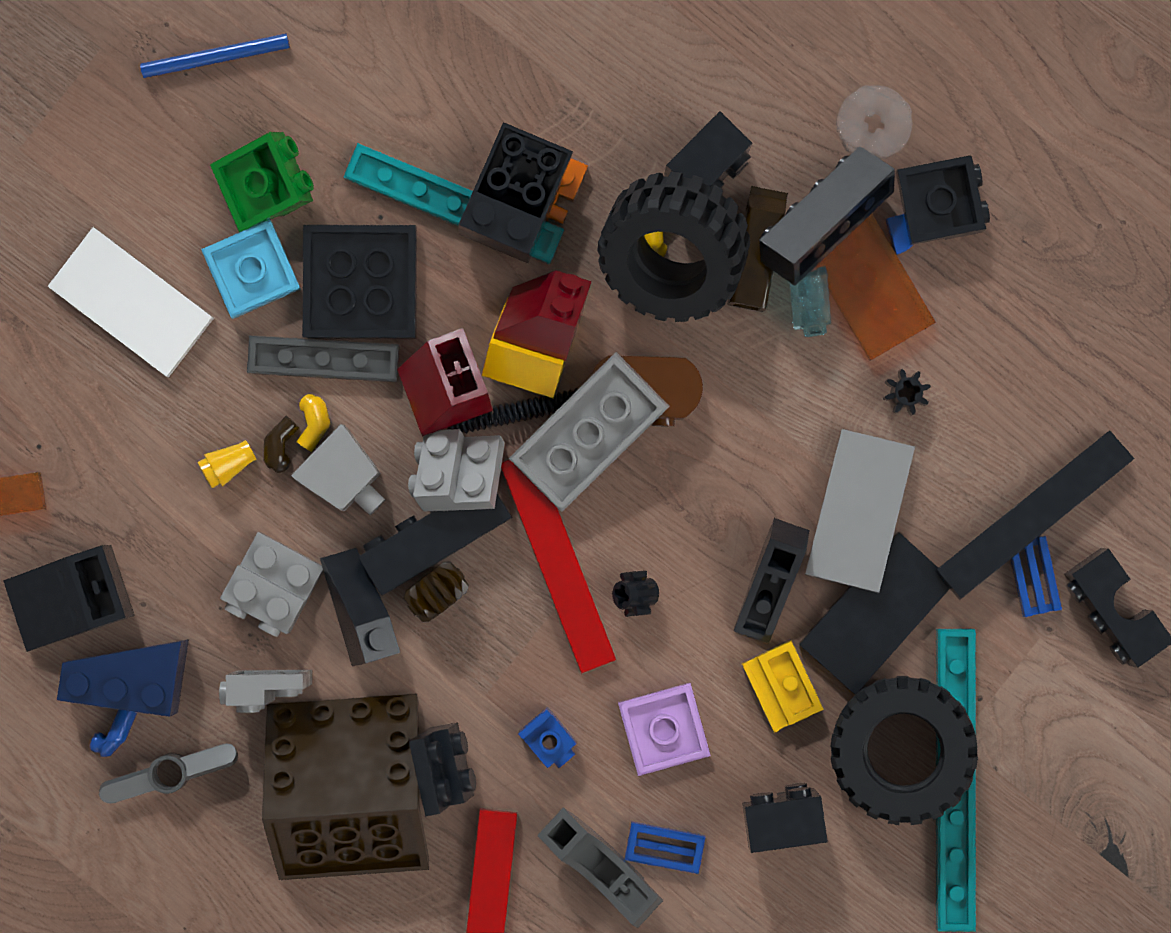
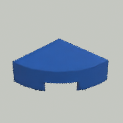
(898, 234)

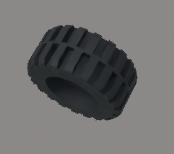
(685, 209)
(904, 802)

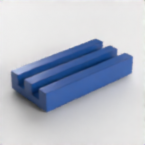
(1049, 576)
(633, 841)

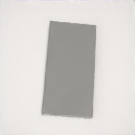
(589, 431)
(860, 511)

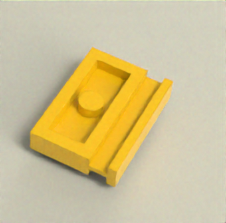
(782, 686)

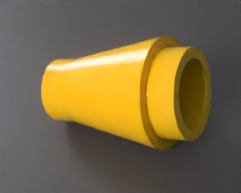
(226, 463)

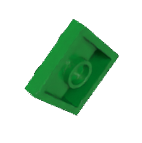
(263, 180)

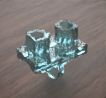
(811, 303)

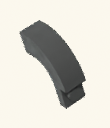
(601, 865)

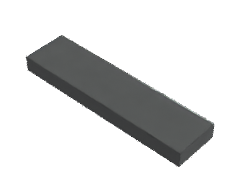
(323, 359)

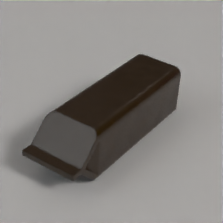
(763, 210)

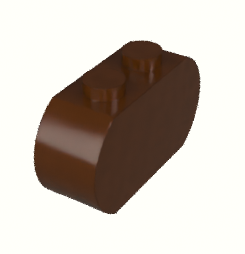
(673, 380)

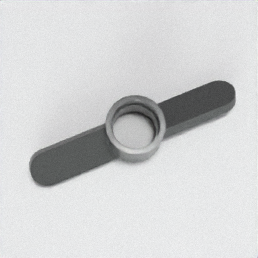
(148, 780)

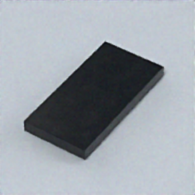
(869, 626)

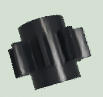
(910, 382)
(635, 593)

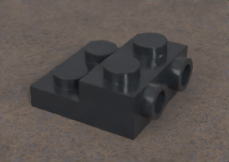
(942, 200)
(442, 768)

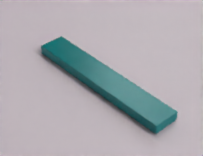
(427, 192)

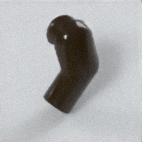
(275, 445)

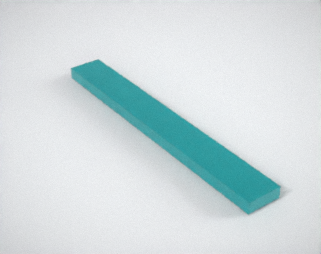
(958, 825)

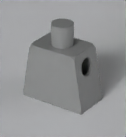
(341, 473)

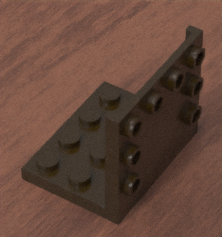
(343, 787)

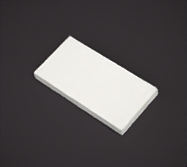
(130, 302)

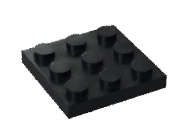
(359, 281)

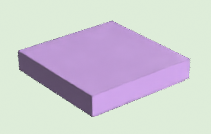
(664, 729)

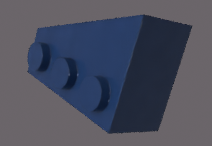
(128, 680)

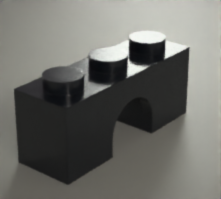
(1096, 583)

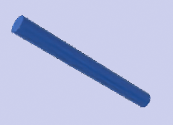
(215, 55)

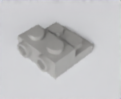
(456, 471)
(271, 585)
(255, 688)

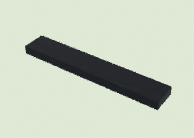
(1034, 515)

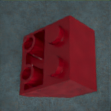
(444, 383)

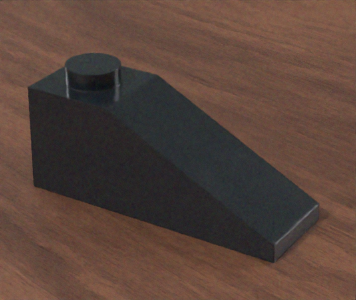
(772, 580)
(359, 609)

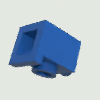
(548, 724)

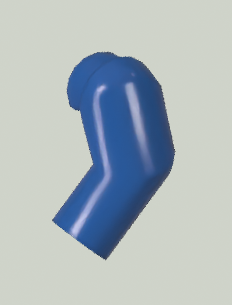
(116, 736)

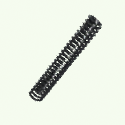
(516, 412)

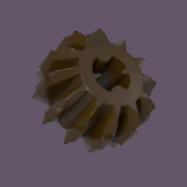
(436, 591)

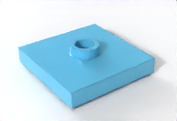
(251, 269)

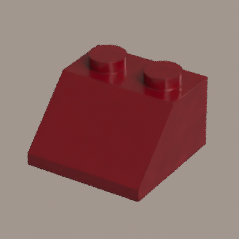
(544, 313)

